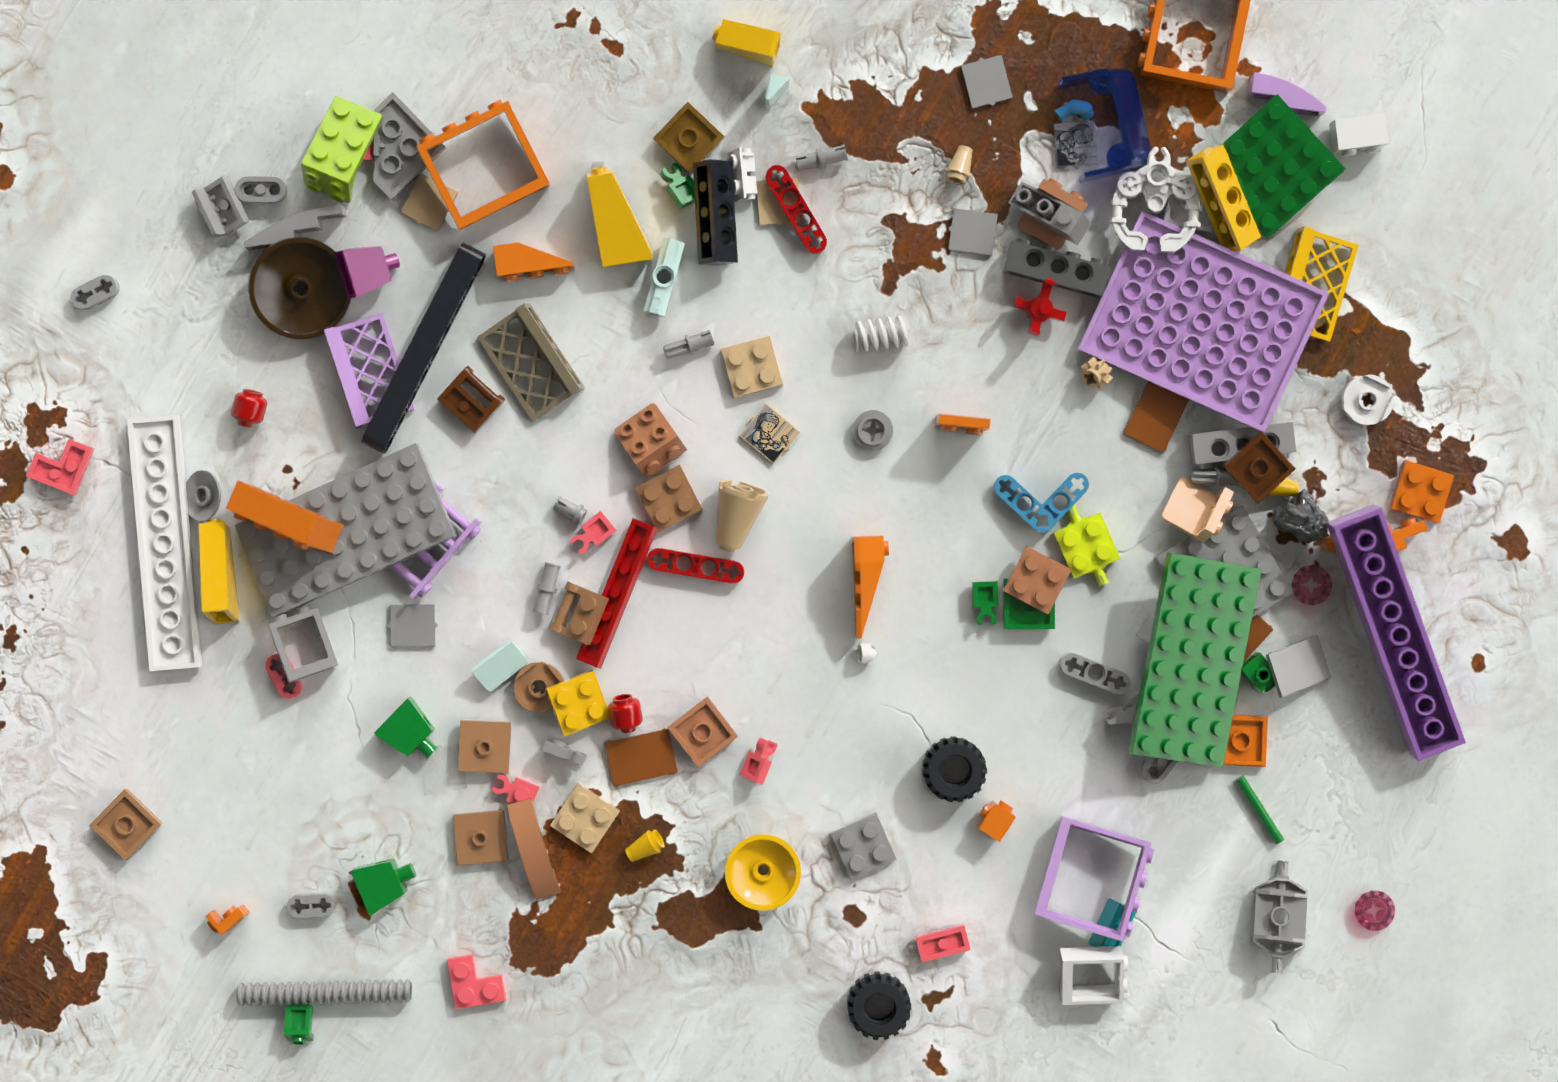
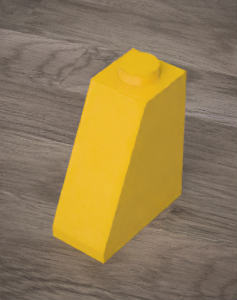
(747, 41)

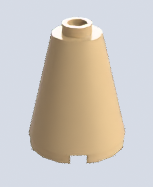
(737, 512)

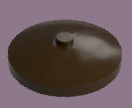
(298, 288)

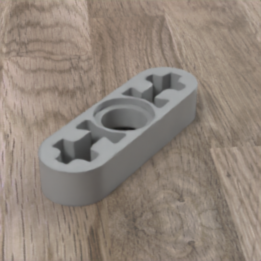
(1109, 685)

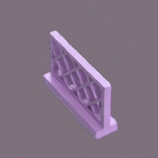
(345, 370)

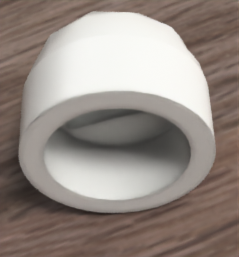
(866, 652)

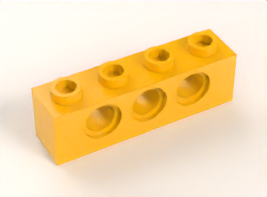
(1223, 198)

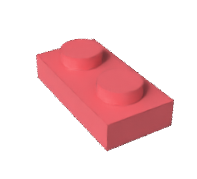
(942, 943)

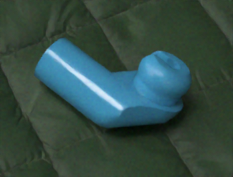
(1077, 107)

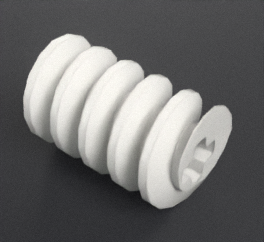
(880, 333)

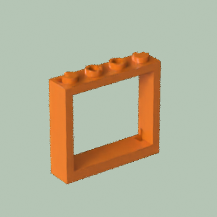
(1231, 59)
(473, 120)

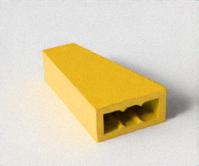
(615, 222)
(217, 573)

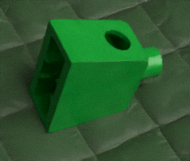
(408, 730)
(381, 883)

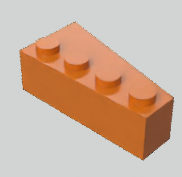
(283, 517)

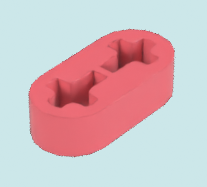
(278, 679)

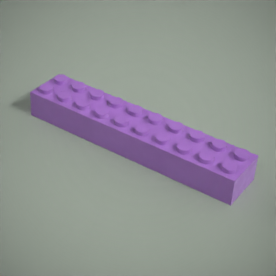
(1395, 632)

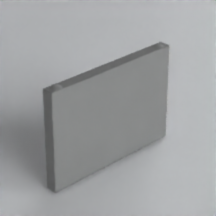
(1298, 666)

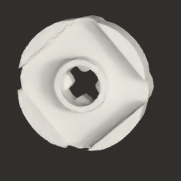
(1380, 394)

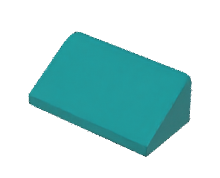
(1109, 918)

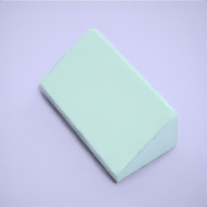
(776, 87)
(500, 665)

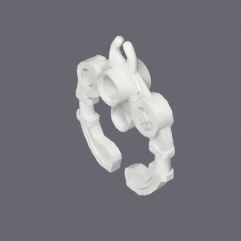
(1156, 196)

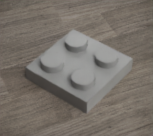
(863, 845)

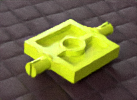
(1087, 545)

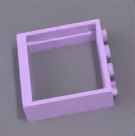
(1132, 901)

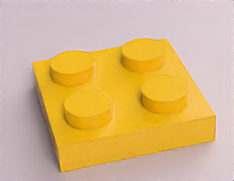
(578, 703)

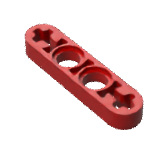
(793, 211)
(695, 568)

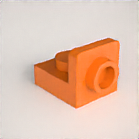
(231, 918)

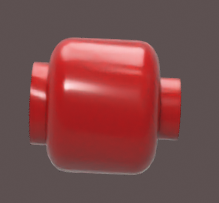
(249, 407)
(625, 713)

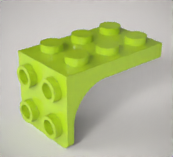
(339, 149)

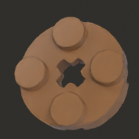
(525, 684)

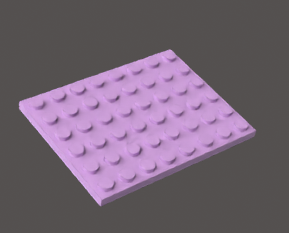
(1204, 323)

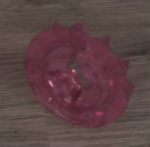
(1319, 593)
(1383, 917)

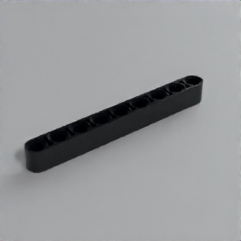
(423, 348)

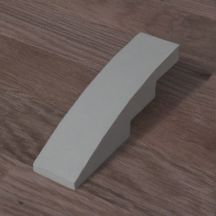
(291, 226)

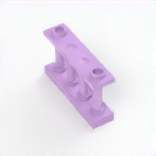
(470, 532)

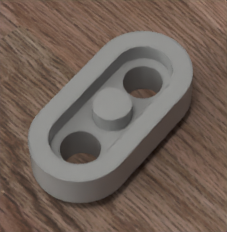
(262, 189)
(1163, 766)

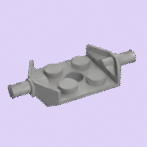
(1275, 937)

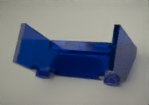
(1135, 144)

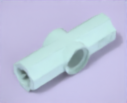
(668, 261)

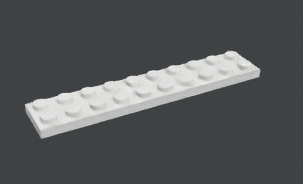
(164, 542)

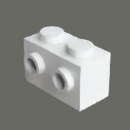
(1358, 134)

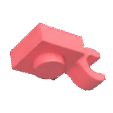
(756, 764)

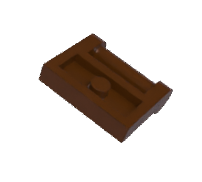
(466, 406)

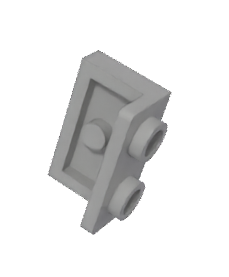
(220, 207)

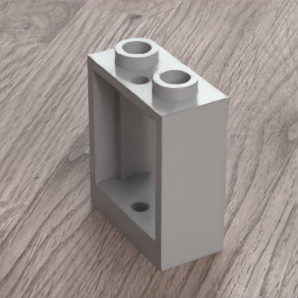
(310, 669)

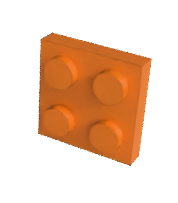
(951, 423)
(1421, 491)

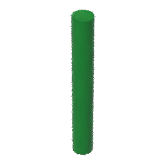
(1259, 809)

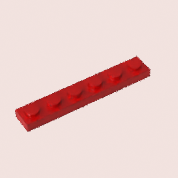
(618, 590)

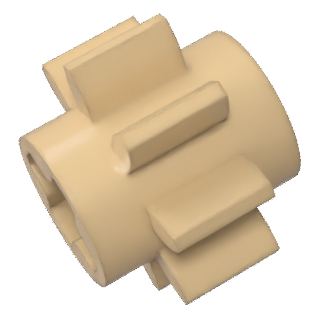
(1096, 373)

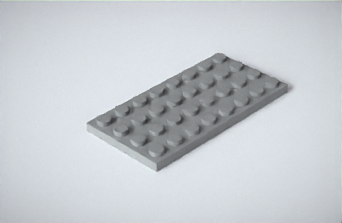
(387, 517)

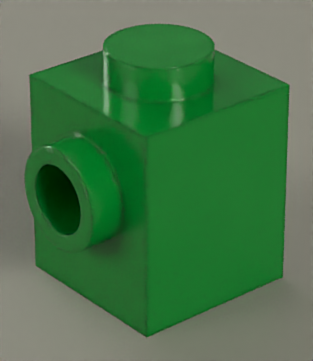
(1258, 673)

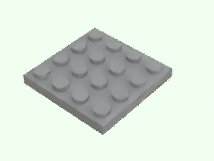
(1241, 545)

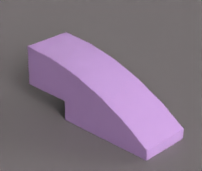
(1299, 100)

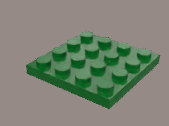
(1279, 164)

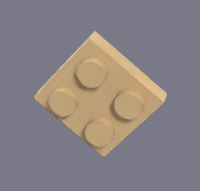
(751, 366)
(585, 817)

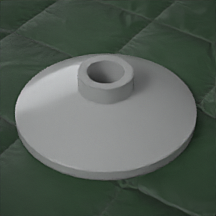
(203, 495)

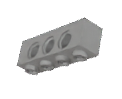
(1201, 443)

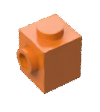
(996, 819)

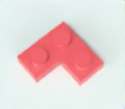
(67, 472)
(469, 989)

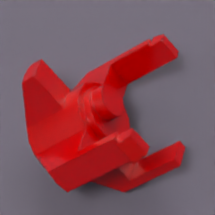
(1039, 308)

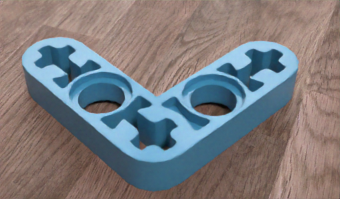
(1047, 507)

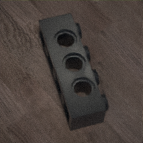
(715, 212)

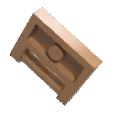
(585, 617)

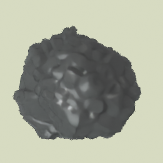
(1302, 518)

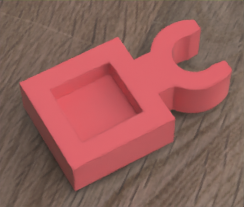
(596, 530)
(518, 790)

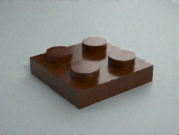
(1259, 467)

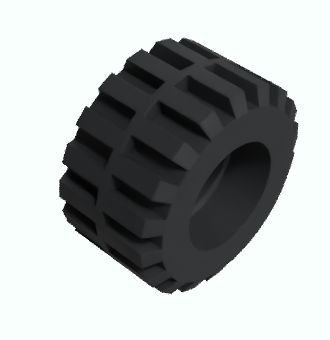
(970, 784)
(878, 1026)

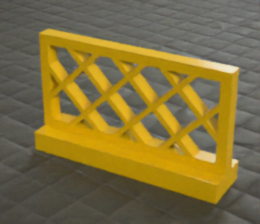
(1299, 259)

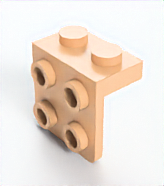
(1197, 509)

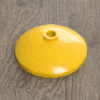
(768, 889)

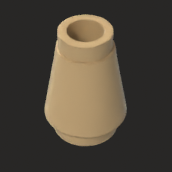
(960, 165)

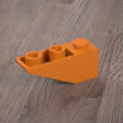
(519, 260)

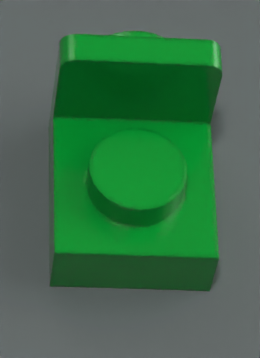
(298, 1024)

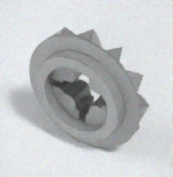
(881, 422)

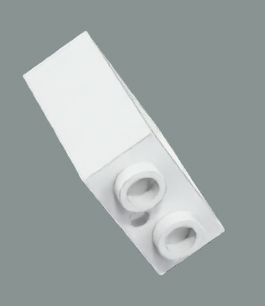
(1092, 993)

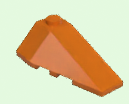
(867, 567)

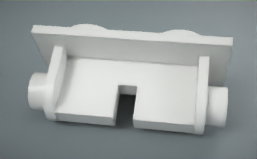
(743, 162)

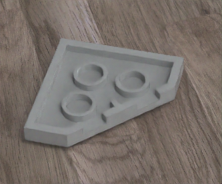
(395, 148)

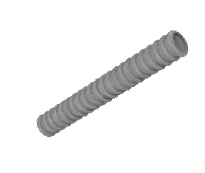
(324, 992)

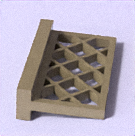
(549, 350)

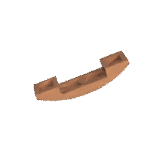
(533, 849)

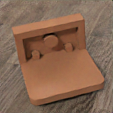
(1040, 232)
(650, 440)

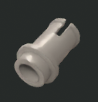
(570, 509)

